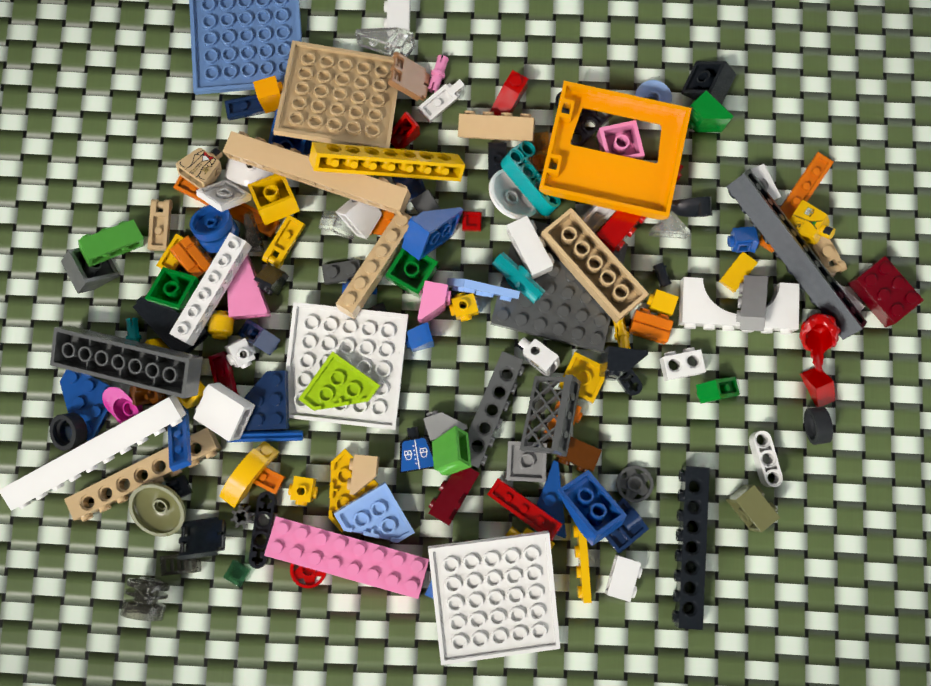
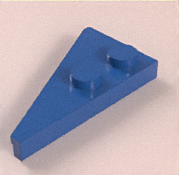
(550, 499)

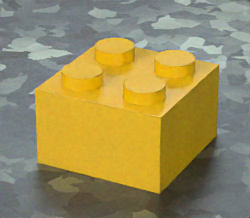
(273, 198)

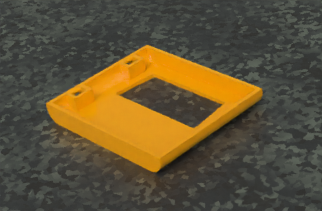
(610, 178)

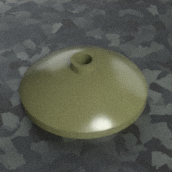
(157, 509)

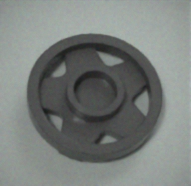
(634, 483)

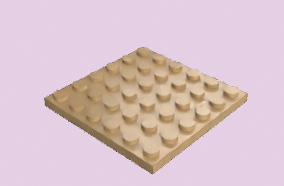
(336, 96)

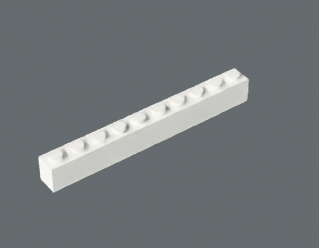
(92, 452)

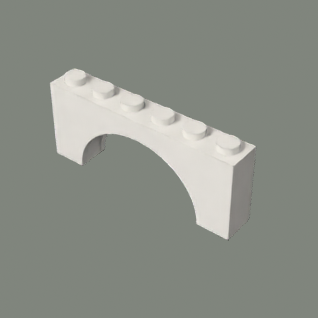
(701, 311)

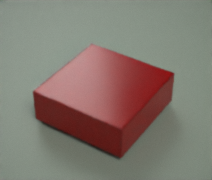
(471, 221)

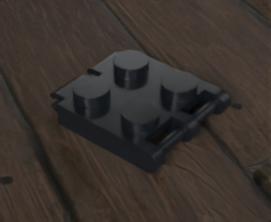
(203, 538)

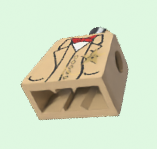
(200, 167)

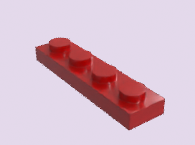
(524, 508)

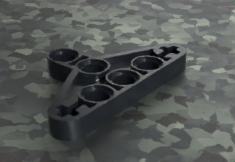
(587, 116)

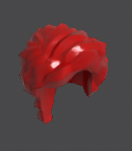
(819, 335)

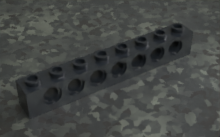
(693, 618)

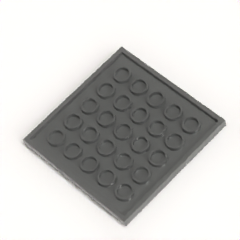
(562, 313)

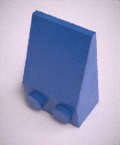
(430, 230)
(591, 507)

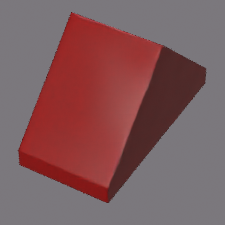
(404, 131)
(819, 387)

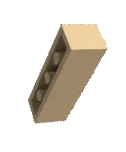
(496, 127)

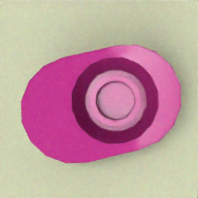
(120, 404)

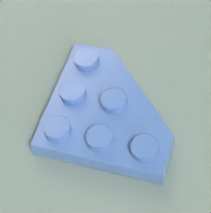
(482, 289)
(375, 515)

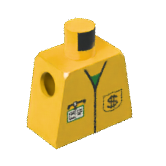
(811, 223)

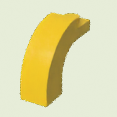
(247, 472)

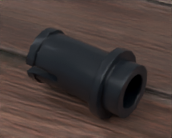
(661, 274)

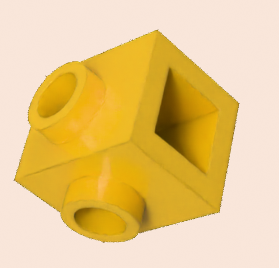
(463, 300)
(296, 487)

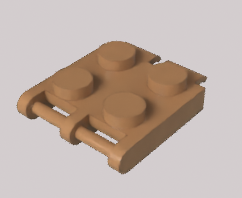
(409, 77)

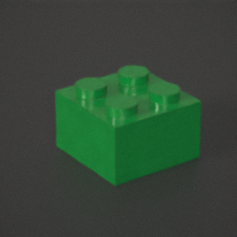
(411, 273)

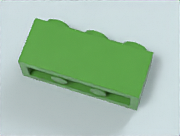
(110, 242)

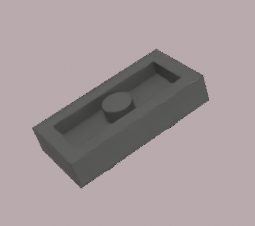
(340, 271)

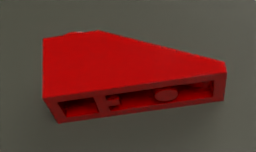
(510, 94)

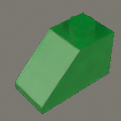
(717, 390)

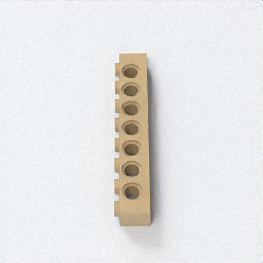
(79, 502)

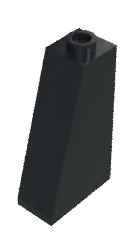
(162, 320)

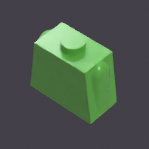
(451, 452)

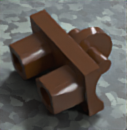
(144, 396)

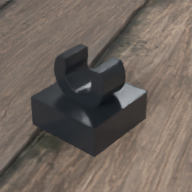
(180, 486)

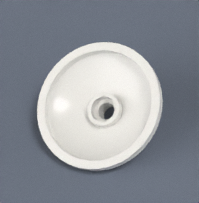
(242, 175)
(508, 197)

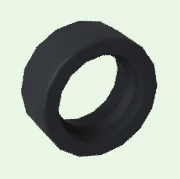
(818, 425)
(58, 433)

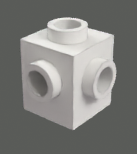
(234, 350)

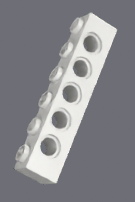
(211, 289)

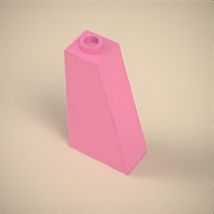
(244, 296)

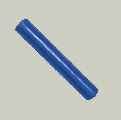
(260, 436)

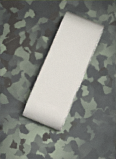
(772, 466)

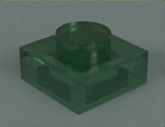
(237, 573)

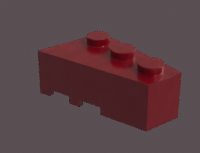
(452, 495)

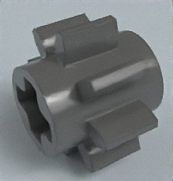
(237, 518)

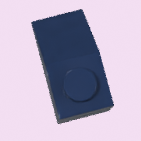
(259, 337)

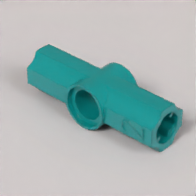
(518, 277)

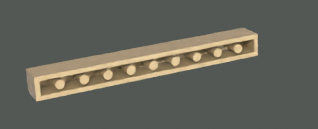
(297, 167)

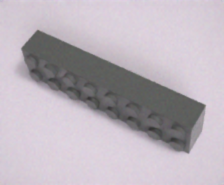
(126, 361)

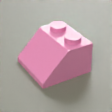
(433, 301)

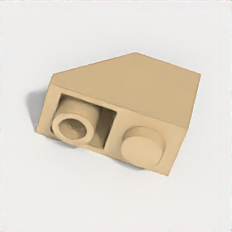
(364, 471)

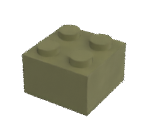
(753, 507)

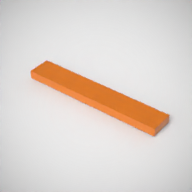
(803, 188)
(237, 212)

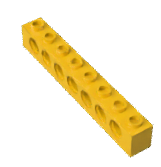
(385, 162)

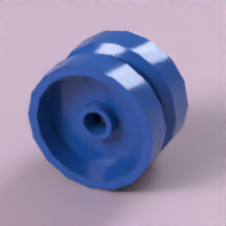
(212, 227)

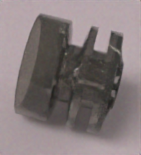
(145, 599)

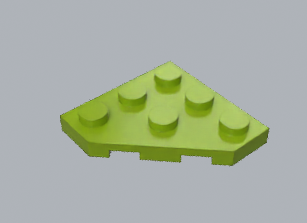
(338, 385)

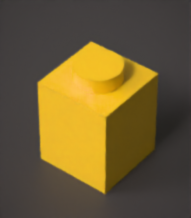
(662, 302)

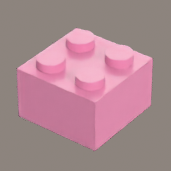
(621, 140)

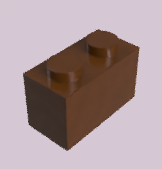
(581, 455)

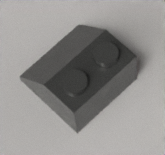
(85, 277)

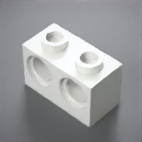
(683, 368)

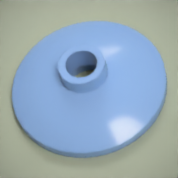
(656, 90)

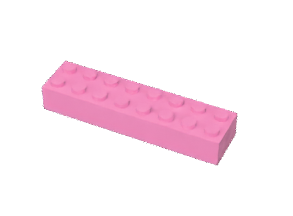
(347, 557)

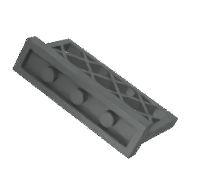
(564, 421)

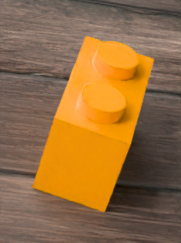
(268, 93)

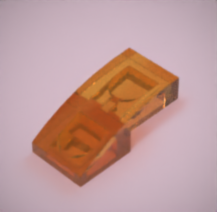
(541, 144)

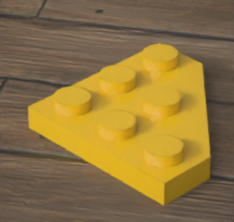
(338, 492)

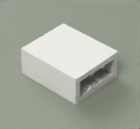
(223, 411)

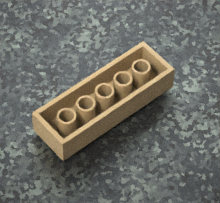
(594, 265)

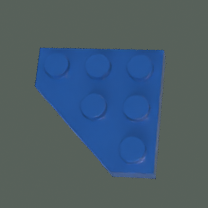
(84, 396)

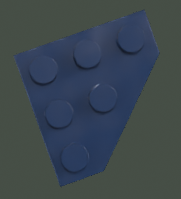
(270, 401)

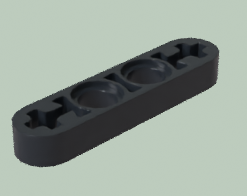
(262, 529)

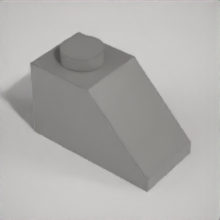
(440, 423)

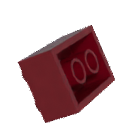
(885, 292)

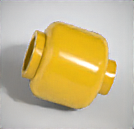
(220, 325)

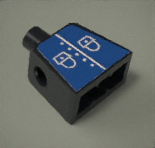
(415, 452)

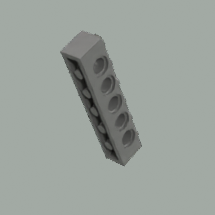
(505, 362)

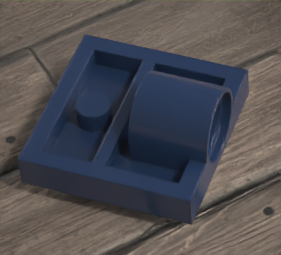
(630, 530)

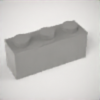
(752, 303)

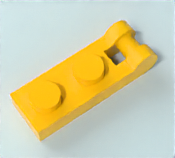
(283, 241)

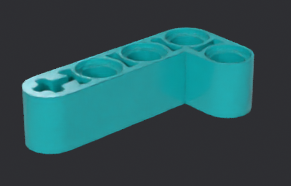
(527, 178)

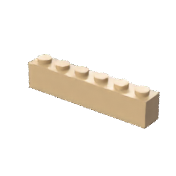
(374, 267)

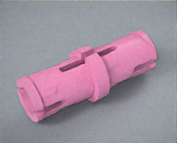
(438, 73)

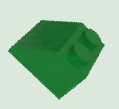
(708, 115)
(172, 288)

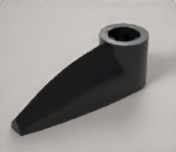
(692, 207)

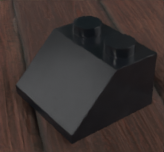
(709, 76)
(618, 360)

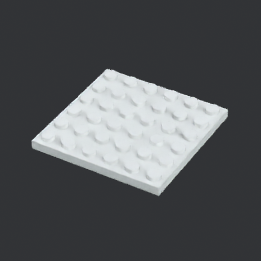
(369, 343)
(494, 597)

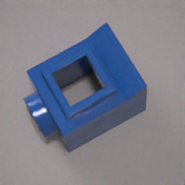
(743, 239)

